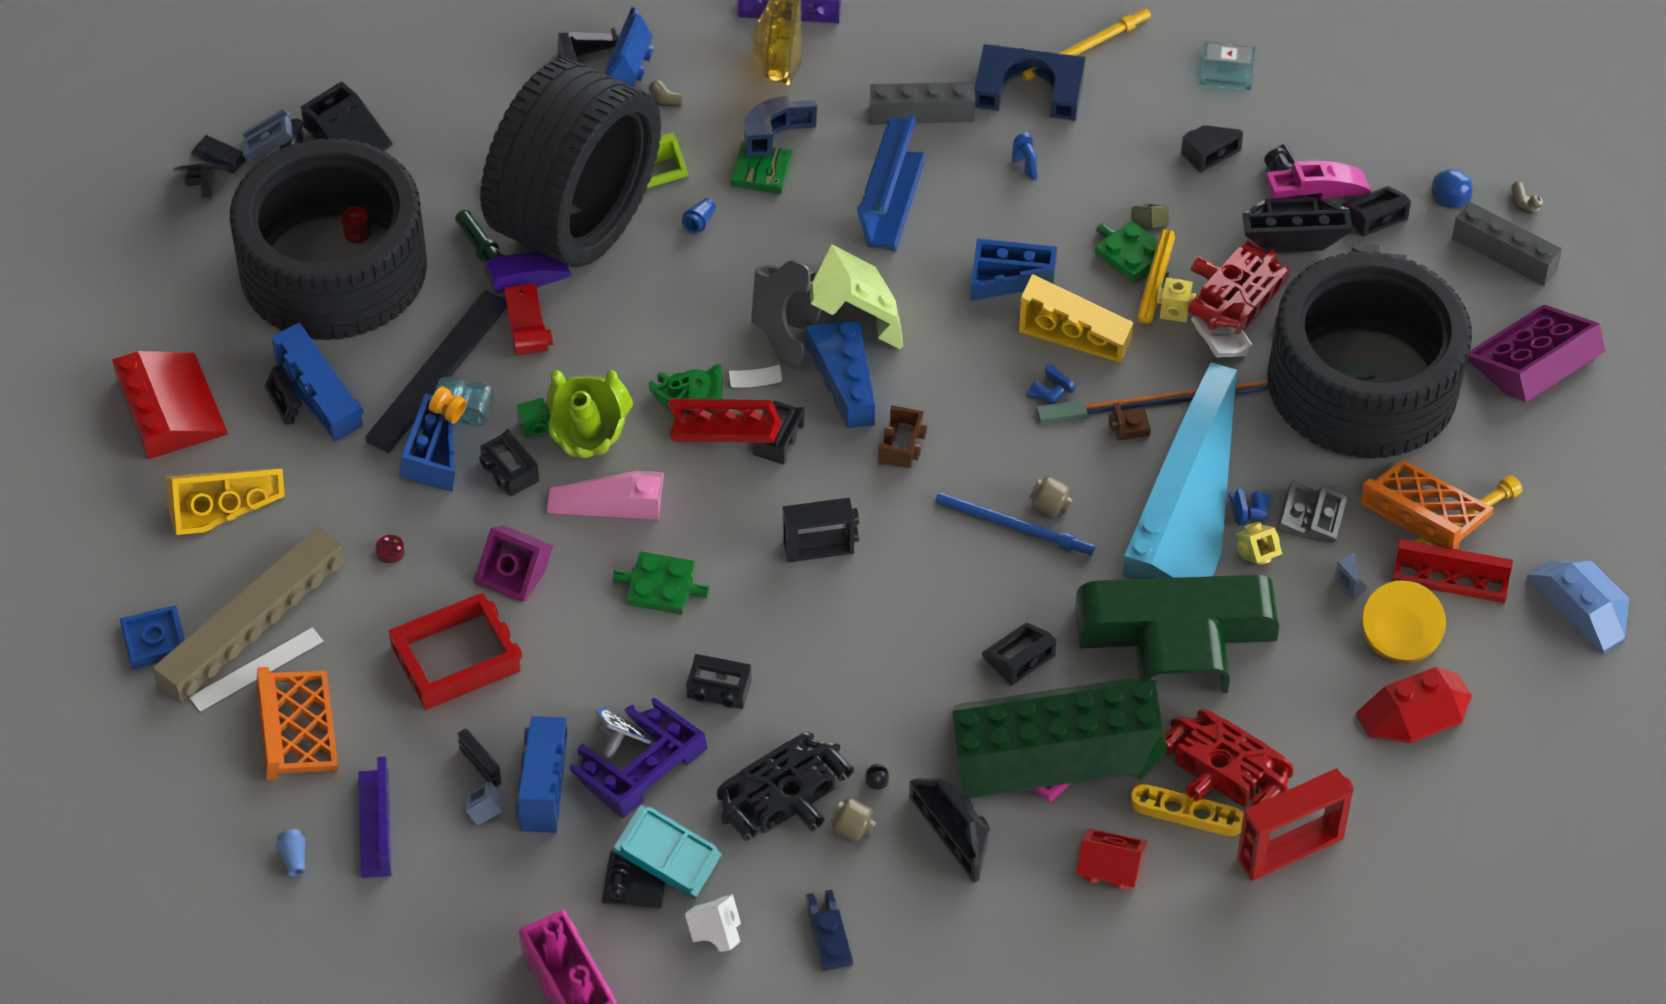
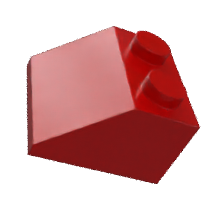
(1111, 858)

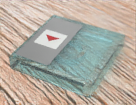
(1227, 65)

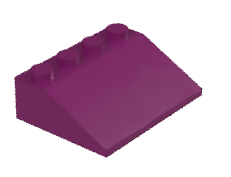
(1538, 351)

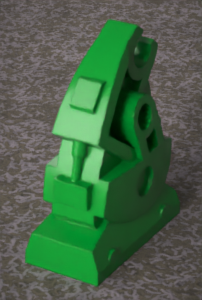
(689, 385)

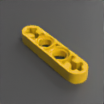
(1185, 815)

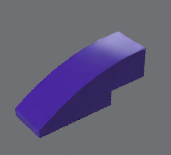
(523, 270)

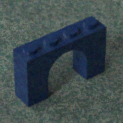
(1003, 63)

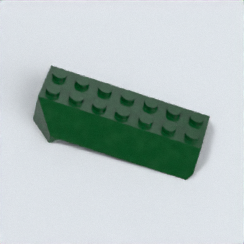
(1059, 736)

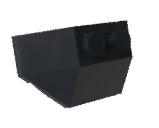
(1296, 224)
(953, 821)

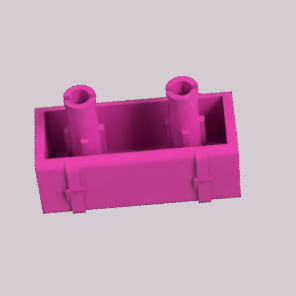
(563, 962)

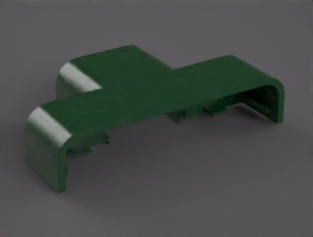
(1177, 621)

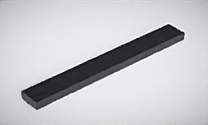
(442, 363)

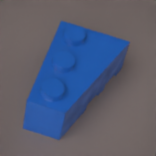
(1008, 266)
(429, 450)

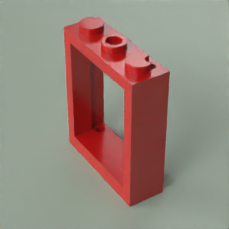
(465, 680)
(1263, 856)

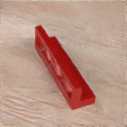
(726, 425)
(1453, 565)

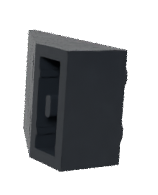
(343, 115)

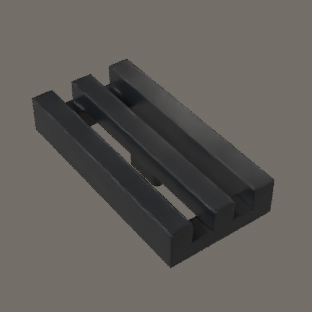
(283, 394)
(479, 757)

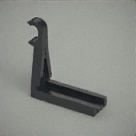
(578, 43)

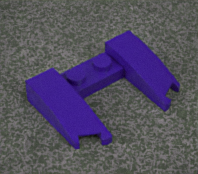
(623, 790)

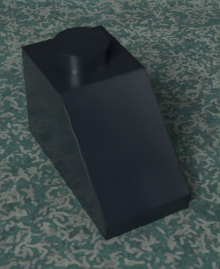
(1210, 145)

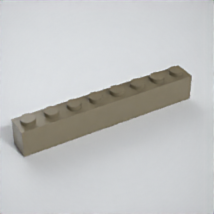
(249, 614)

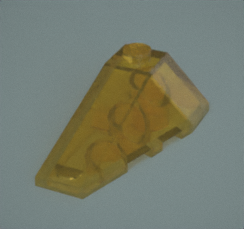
(778, 40)

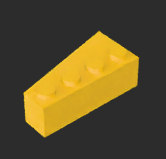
(1073, 321)

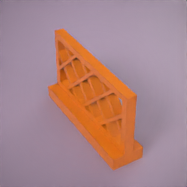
(1419, 516)
(271, 717)

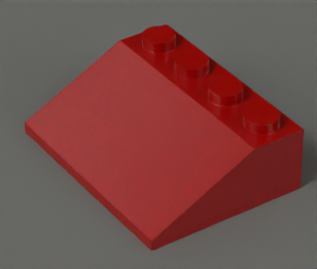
(168, 400)

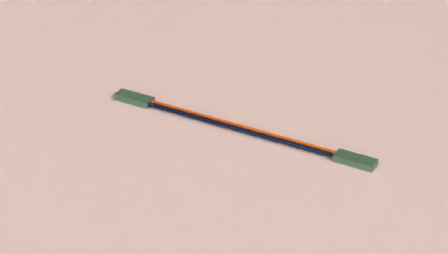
(1080, 410)

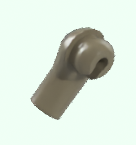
(662, 94)
(1527, 203)

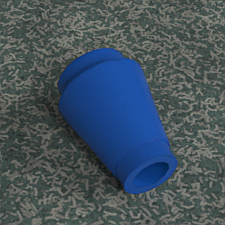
(698, 216)

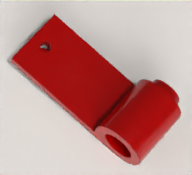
(526, 320)

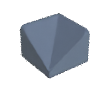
(1348, 577)
(484, 803)

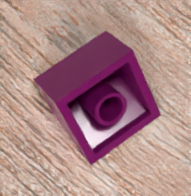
(512, 562)

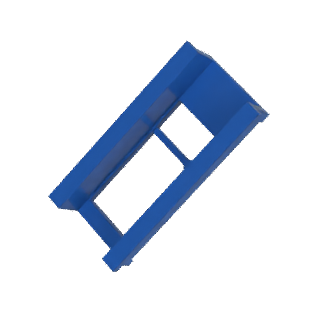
(891, 186)

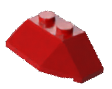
(1416, 706)

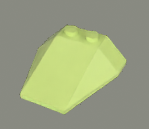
(850, 279)

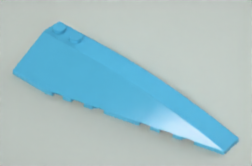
(1186, 508)

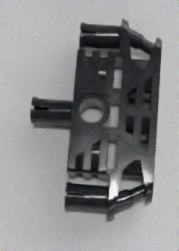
(765, 785)

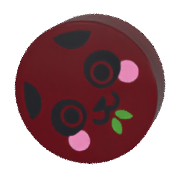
(390, 549)

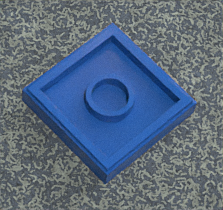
(151, 635)

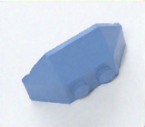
(1585, 599)

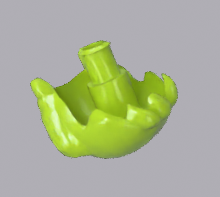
(587, 412)

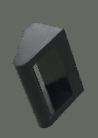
(1382, 215)
(1026, 660)

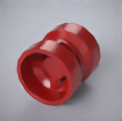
(355, 224)

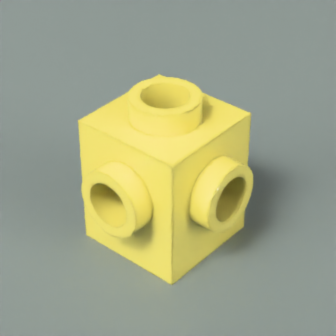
(1175, 299)
(1258, 543)

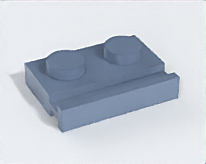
(267, 135)

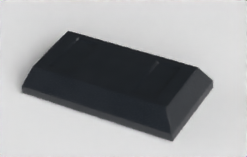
(218, 153)

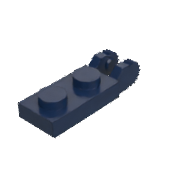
(829, 933)

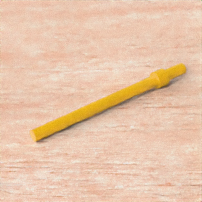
(1125, 24)

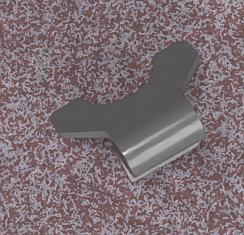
(782, 300)

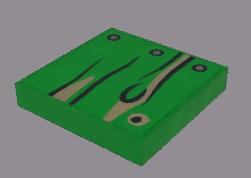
(762, 172)

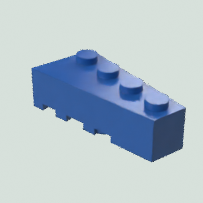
(843, 363)
(316, 382)
(542, 774)

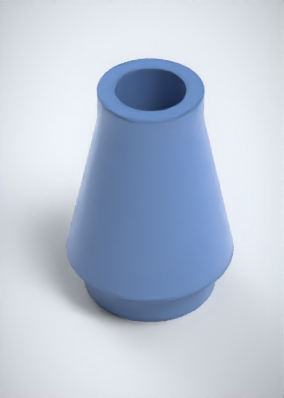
(292, 850)

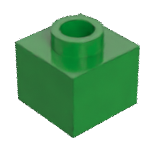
(533, 417)

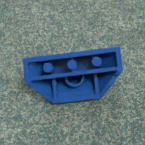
(631, 50)

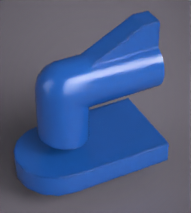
(1023, 150)
(1061, 382)
(1245, 513)

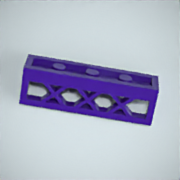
(811, 10)
(375, 821)

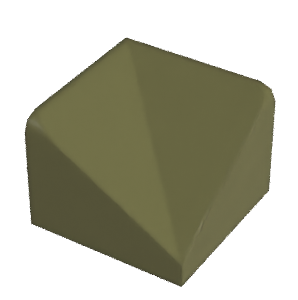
(1150, 215)

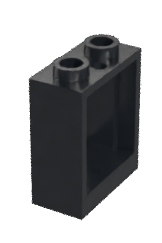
(821, 543)

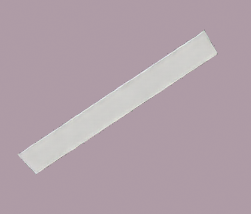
(247, 673)

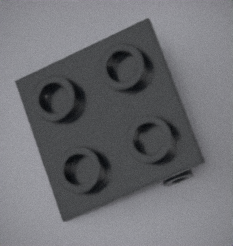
(631, 884)

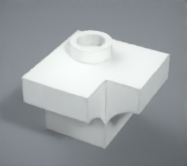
(715, 923)

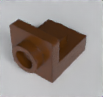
(1129, 423)

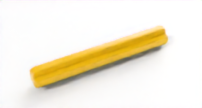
(1156, 276)

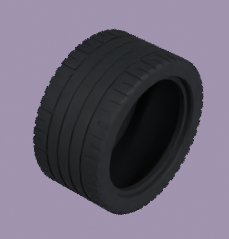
(569, 143)
(316, 182)
(1379, 295)

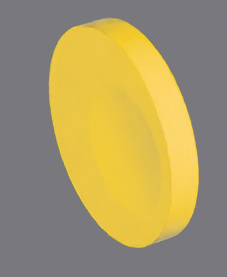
(1403, 622)

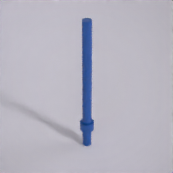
(1065, 541)

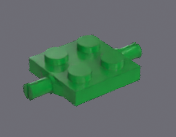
(1127, 249)
(661, 582)

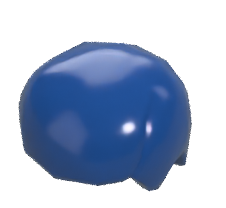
(1452, 188)

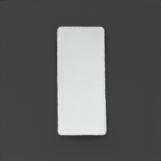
(756, 377)

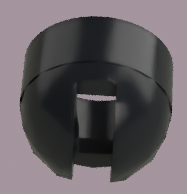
(877, 776)

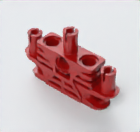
(1238, 287)
(1226, 759)

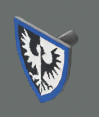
(615, 729)

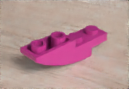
(1319, 177)

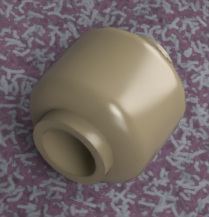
(1050, 496)
(852, 819)

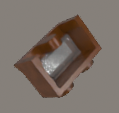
(902, 437)

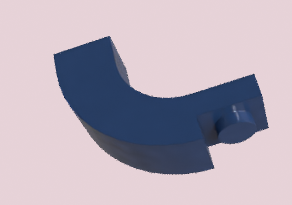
(773, 117)

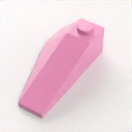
(619, 495)

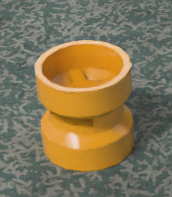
(447, 404)

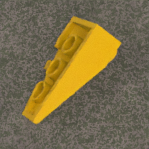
(210, 499)

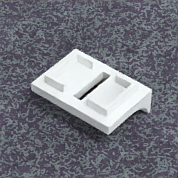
(1223, 340)

